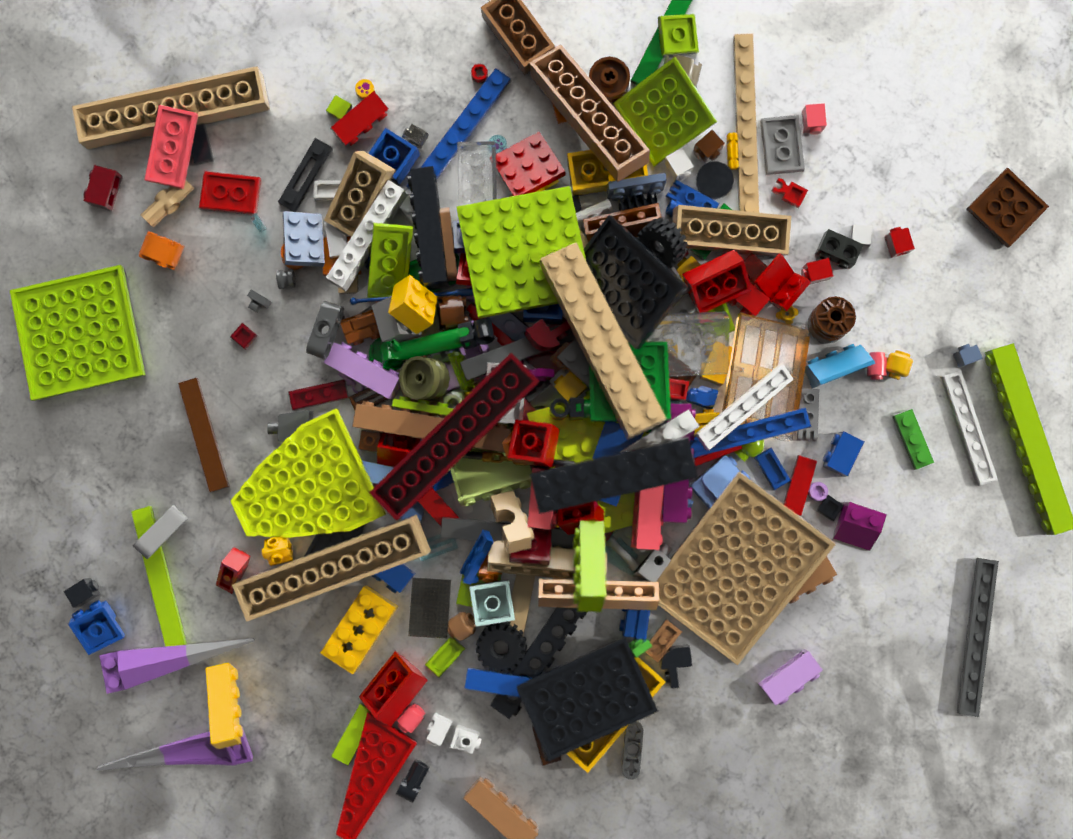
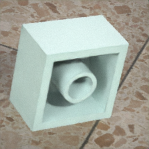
(492, 602)

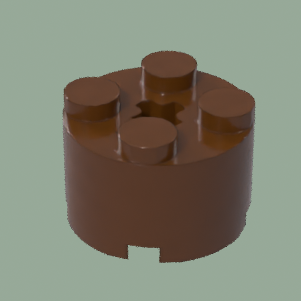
(451, 311)

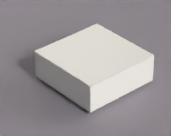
(862, 234)

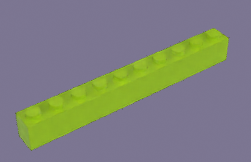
(1029, 439)

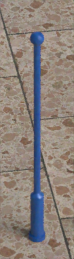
(463, 292)

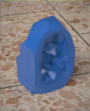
(702, 397)

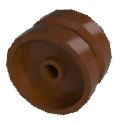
(610, 77)

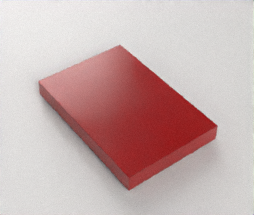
(230, 193)

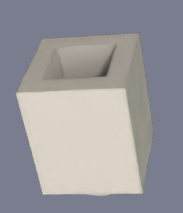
(679, 164)

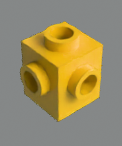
(277, 550)

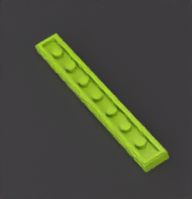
(160, 584)

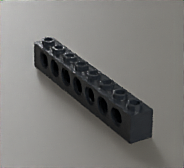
(502, 702)

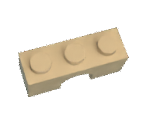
(508, 508)

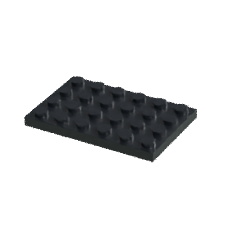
(632, 281)
(586, 698)

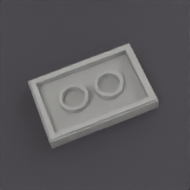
(782, 144)

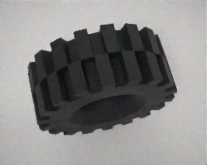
(668, 236)
(509, 635)

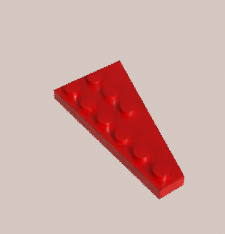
(376, 765)

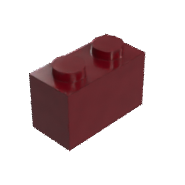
(102, 187)

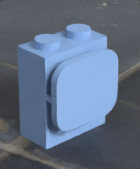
(715, 480)

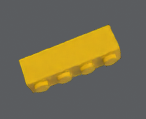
(223, 705)

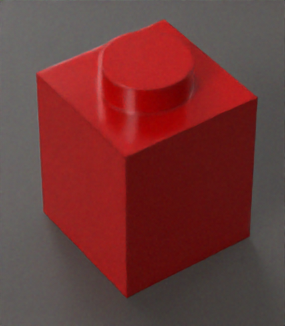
(899, 242)
(817, 271)

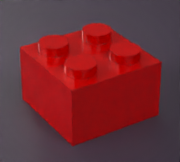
(533, 443)

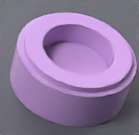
(818, 491)

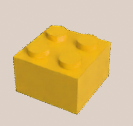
(413, 304)

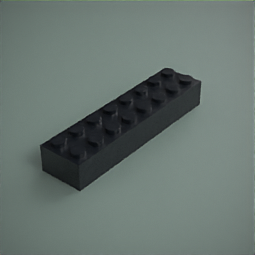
(614, 475)

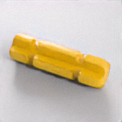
(732, 151)

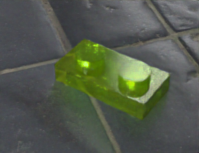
(455, 359)

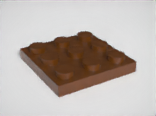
(1007, 207)

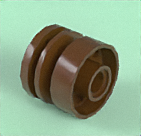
(831, 319)

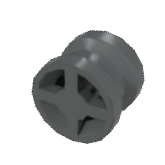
(285, 278)

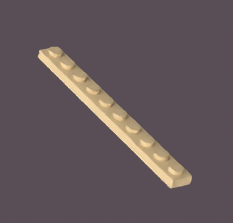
(746, 122)

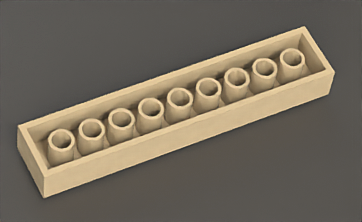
(135, 114)
(602, 341)
(331, 568)

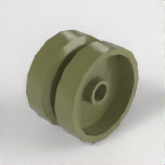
(424, 378)

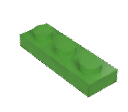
(913, 439)

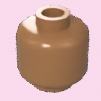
(461, 626)

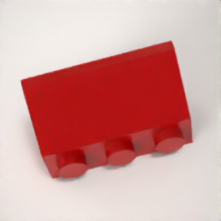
(717, 281)
(392, 689)

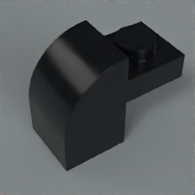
(674, 658)

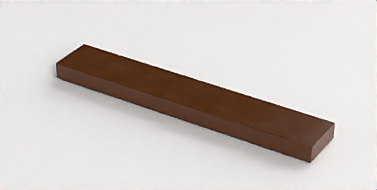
(203, 435)

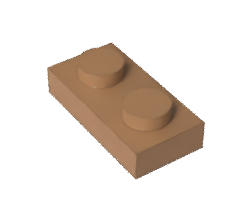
(663, 640)

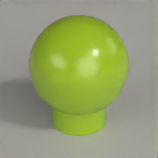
(750, 450)

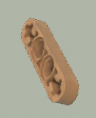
(448, 244)

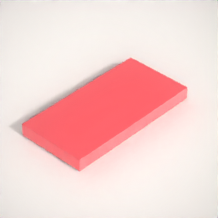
(171, 146)

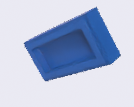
(772, 468)

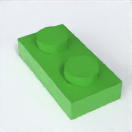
(639, 646)

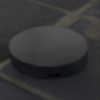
(714, 180)

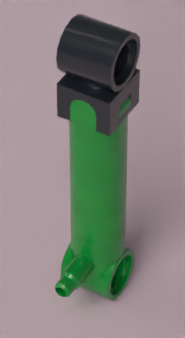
(464, 336)
(576, 409)

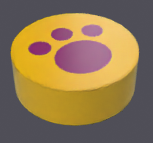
(364, 88)

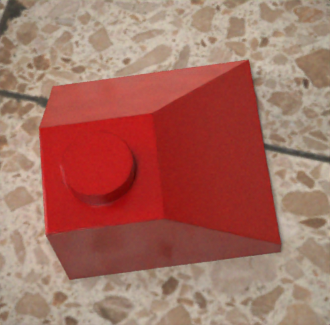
(394, 448)

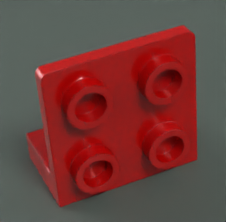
(781, 283)

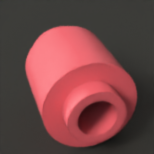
(877, 370)
(411, 718)

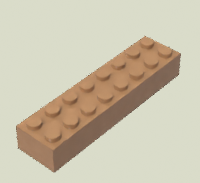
(589, 113)

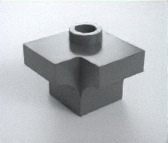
(542, 394)

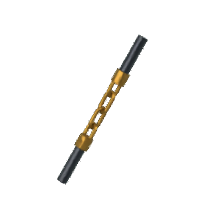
(487, 456)

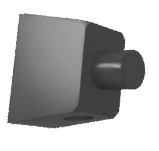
(289, 423)

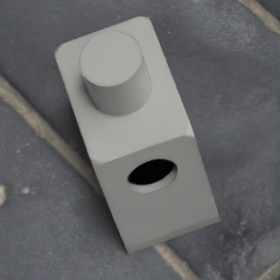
(648, 570)

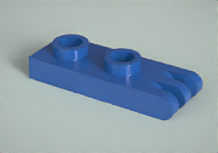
(690, 197)

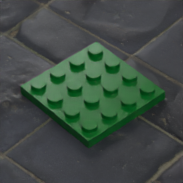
(655, 367)

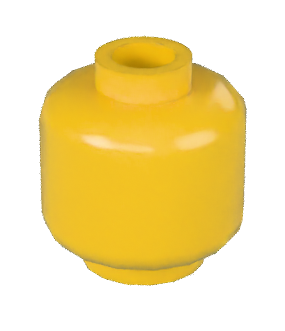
(899, 364)

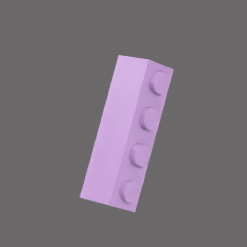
(363, 370)

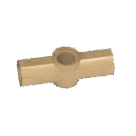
(165, 203)

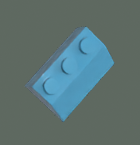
(837, 365)

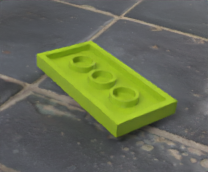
(388, 258)

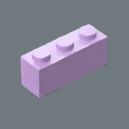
(790, 677)

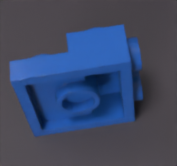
(96, 627)

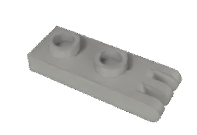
(810, 401)

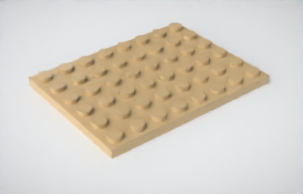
(740, 568)

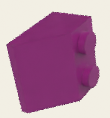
(859, 525)

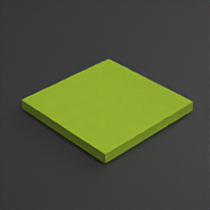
(665, 111)

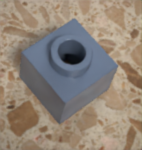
(967, 355)

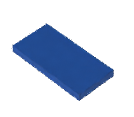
(610, 442)

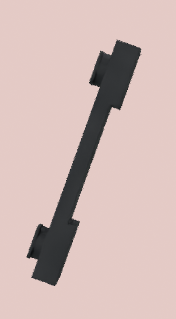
(291, 198)

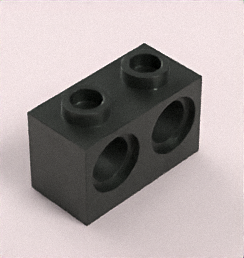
(840, 243)

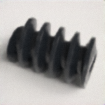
(634, 203)

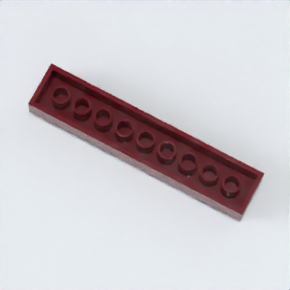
(454, 436)

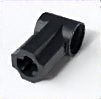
(411, 784)

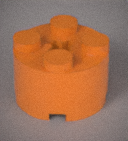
(161, 250)

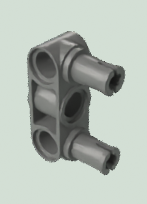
(329, 315)

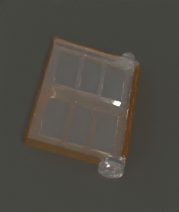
(756, 351)

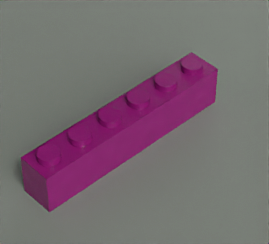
(677, 494)

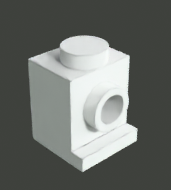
(438, 730)
(462, 733)

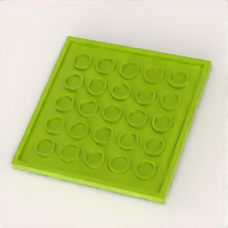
(506, 243)
(77, 333)

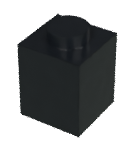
(82, 592)

